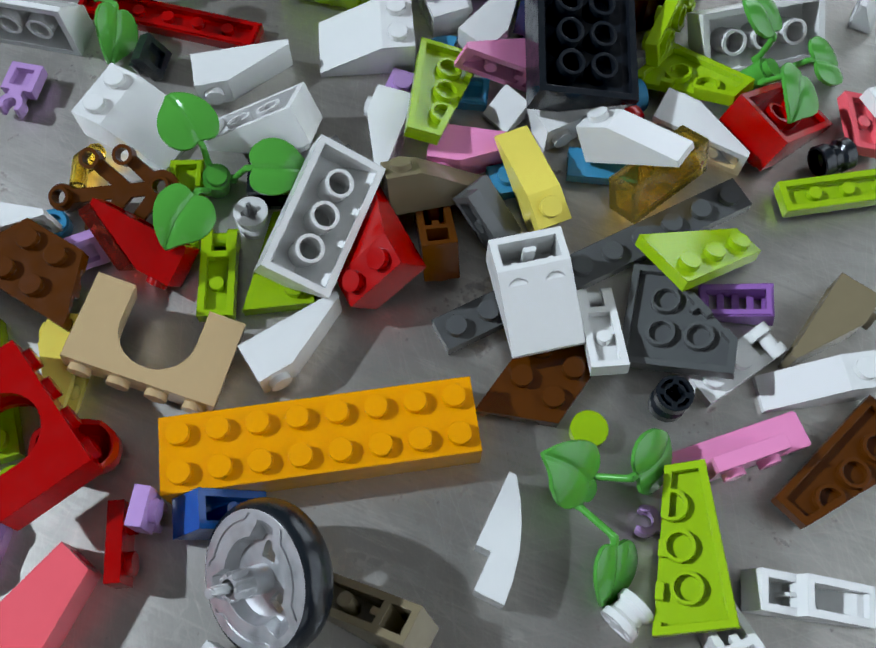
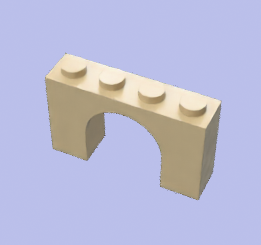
(96, 350)

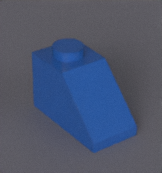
(201, 509)

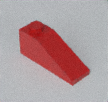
(143, 248)

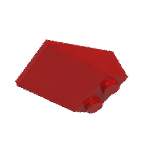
(761, 125)
(379, 259)

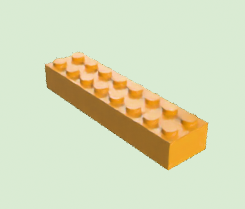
(321, 439)

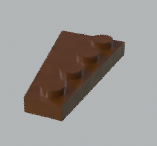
(835, 470)

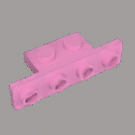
(750, 446)

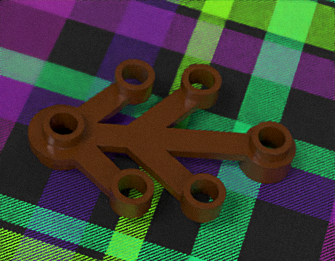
(120, 190)

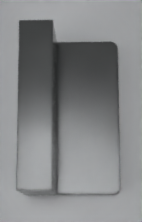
(486, 211)

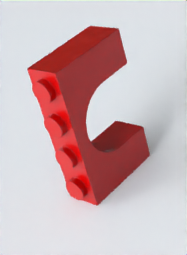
(61, 457)

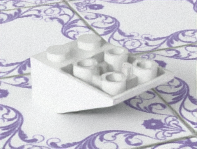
(535, 291)

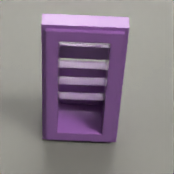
(756, 291)

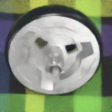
(246, 579)

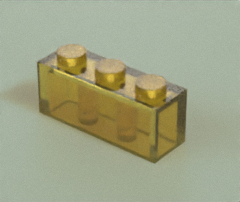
(641, 188)

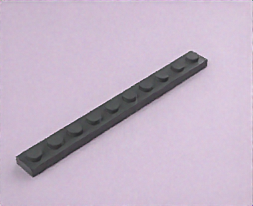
(600, 260)

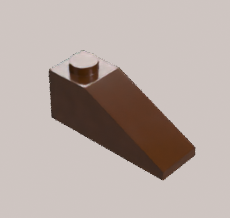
(438, 244)

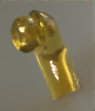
(79, 174)

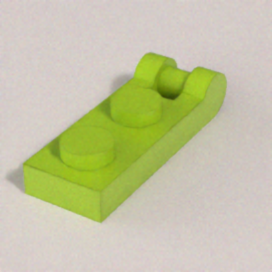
(218, 274)

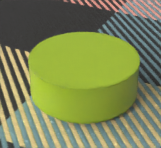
(589, 426)

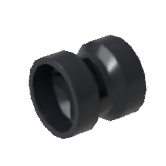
(837, 156)
(664, 404)

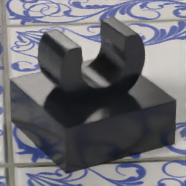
(150, 57)

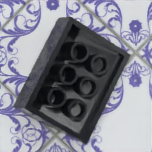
(580, 54)

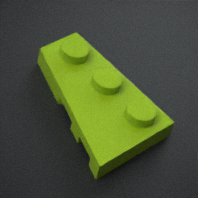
(696, 76)
(699, 255)
(270, 297)

